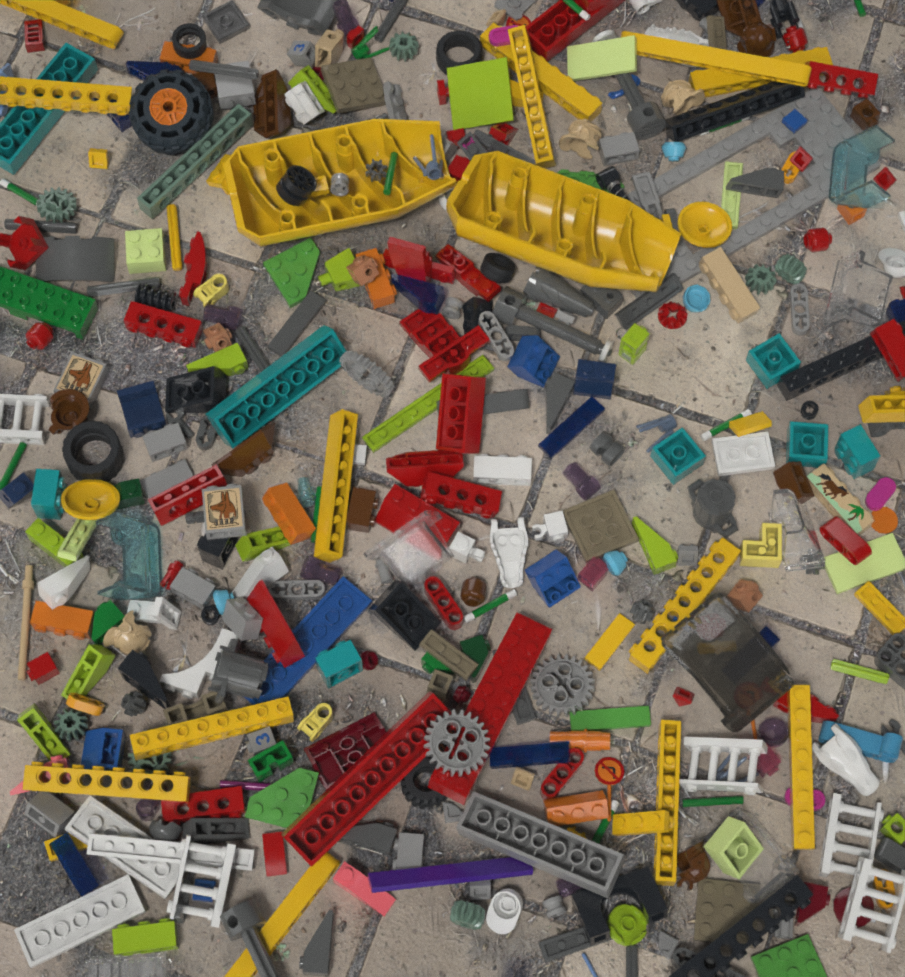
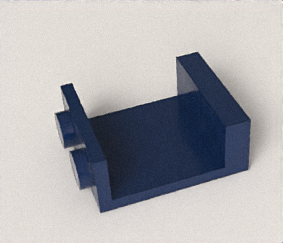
(594, 379)
(141, 409)

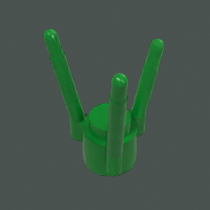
(361, 49)

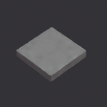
(225, 21)

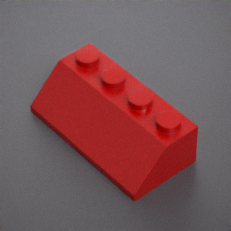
(460, 413)
(402, 506)
(275, 627)

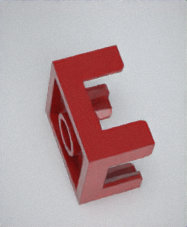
(25, 243)

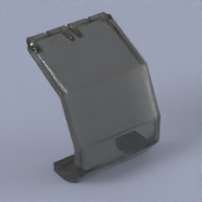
(729, 660)

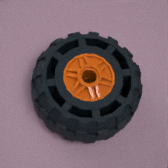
(171, 111)

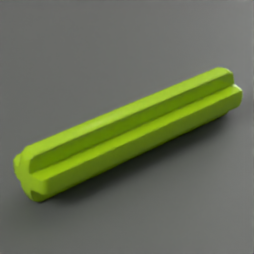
(859, 671)

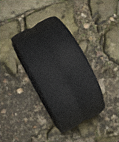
(497, 267)

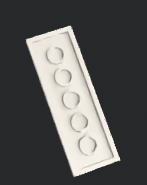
(99, 819)
(79, 921)

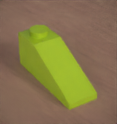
(316, 85)
(228, 360)
(256, 542)
(656, 549)
(89, 670)
(42, 732)

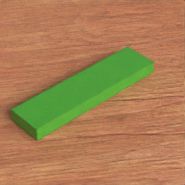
(610, 719)

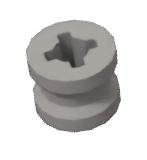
(339, 184)
(452, 308)
(554, 907)

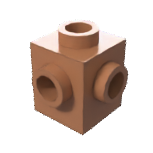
(363, 270)
(217, 337)
(745, 595)

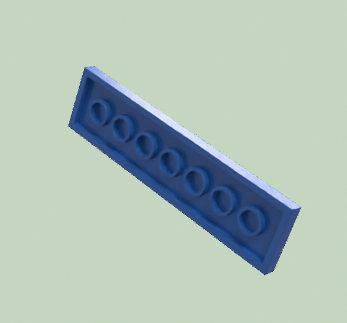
(314, 633)

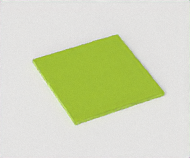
(480, 94)

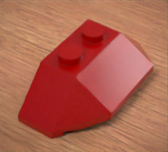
(413, 466)

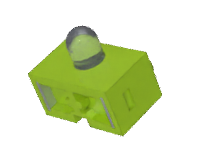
(632, 342)

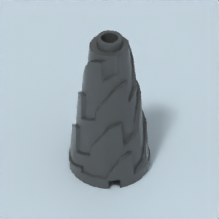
(554, 291)

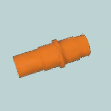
(583, 740)

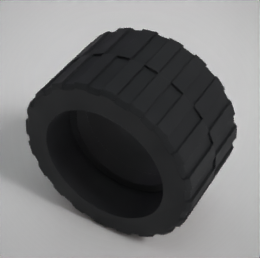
(88, 432)

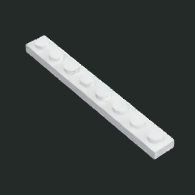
(161, 851)

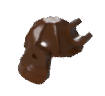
(757, 38)
(69, 410)
(693, 865)

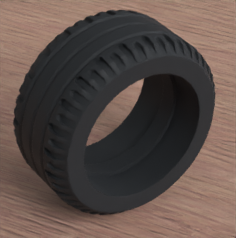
(457, 39)

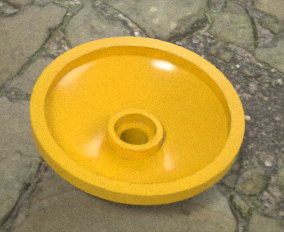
(704, 224)
(90, 499)

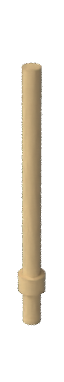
(27, 586)

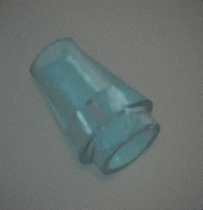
(305, 492)

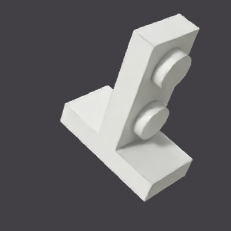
(155, 612)

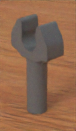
(179, 419)
(896, 726)

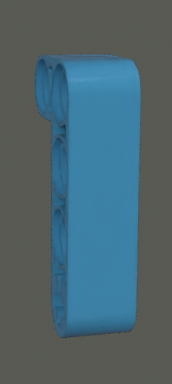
(874, 746)

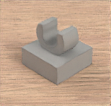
(566, 317)
(687, 555)
(480, 890)

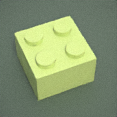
(145, 251)
(733, 847)

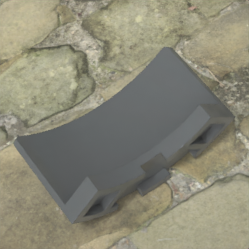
(305, 14)
(77, 259)

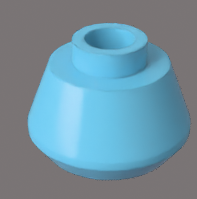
(673, 150)
(615, 562)
(220, 598)

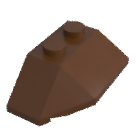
(735, 14)
(271, 110)
(249, 454)

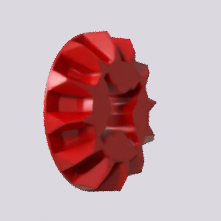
(671, 322)

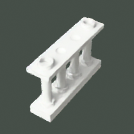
(15, 434)
(715, 747)
(834, 826)
(221, 873)
(854, 908)

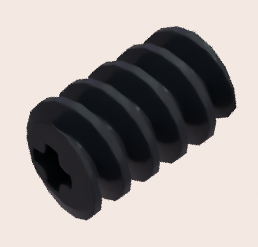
(154, 298)

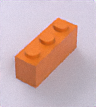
(169, 55)
(379, 290)
(288, 513)
(62, 620)
(576, 808)

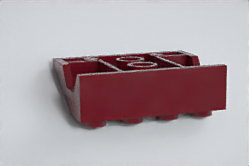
(340, 750)

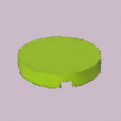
(626, 925)

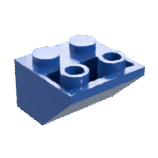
(533, 360)
(553, 578)
(103, 748)

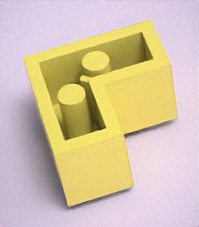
(766, 551)

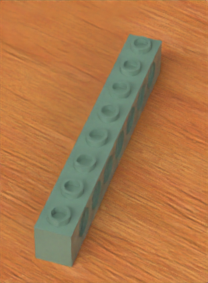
(195, 161)

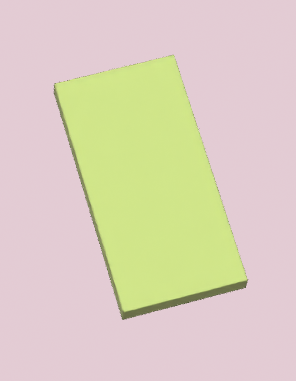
(602, 58)
(883, 562)

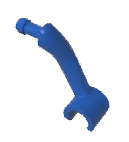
(616, 94)

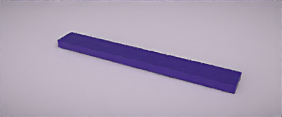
(447, 874)

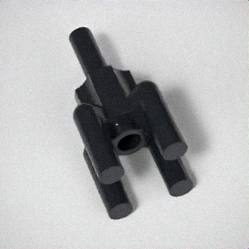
(782, 11)

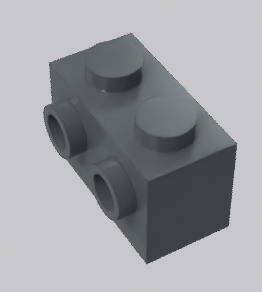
(605, 299)

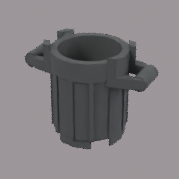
(713, 505)
(237, 674)

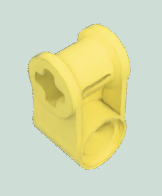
(209, 293)
(315, 722)

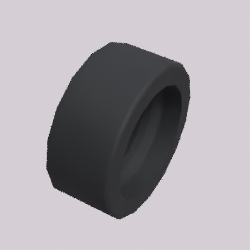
(189, 29)

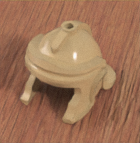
(681, 96)
(580, 135)
(128, 635)

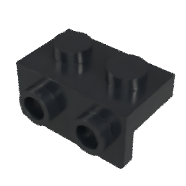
(472, 311)

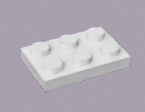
(743, 454)

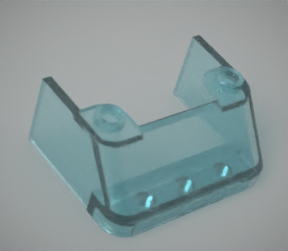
(850, 167)
(141, 557)

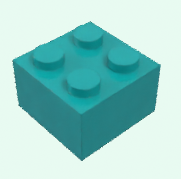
(772, 360)
(807, 443)
(857, 452)
(677, 456)
(47, 494)
(339, 663)

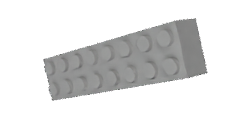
(540, 844)

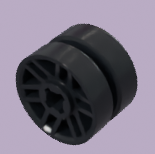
(296, 185)

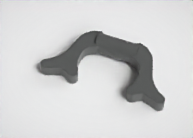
(179, 916)

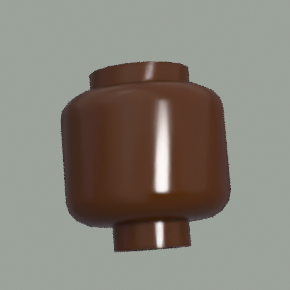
(473, 591)

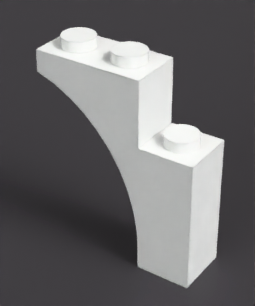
(192, 680)

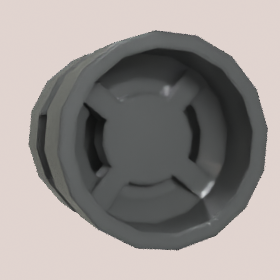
(605, 447)

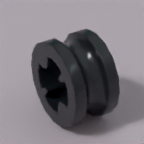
(808, 416)
(210, 609)

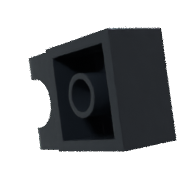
(216, 551)

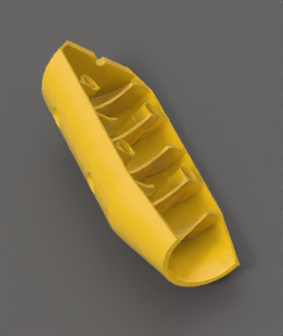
(344, 149)
(560, 224)

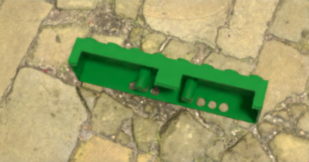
(46, 302)

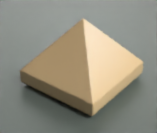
(497, 17)
(522, 778)

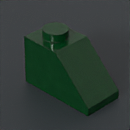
(130, 493)
(477, 650)

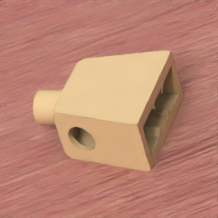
(330, 43)

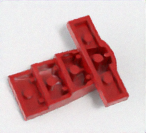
(414, 262)
(441, 343)

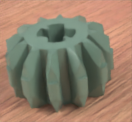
(403, 46)
(790, 269)
(760, 279)
(75, 730)
(467, 915)

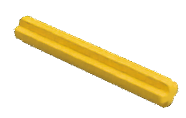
(174, 237)

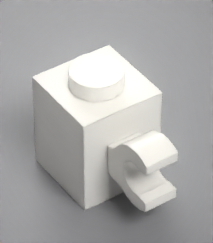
(553, 526)
(464, 548)

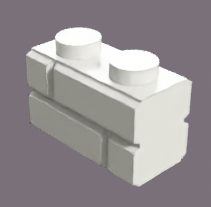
(304, 103)

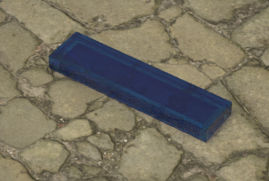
(571, 427)
(530, 755)

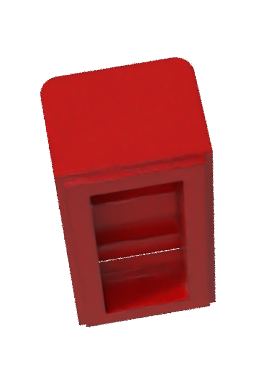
(34, 46)

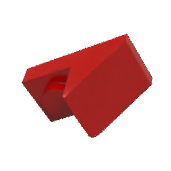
(503, 132)

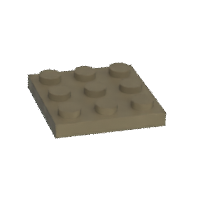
(353, 85)
(600, 526)
(719, 908)

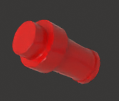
(173, 570)

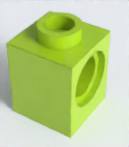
(887, 831)

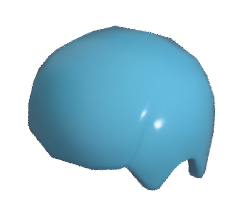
(696, 298)

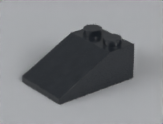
(195, 391)
(404, 614)
(139, 674)

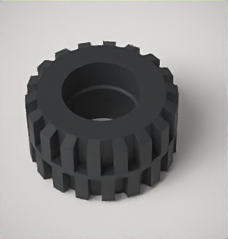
(418, 797)

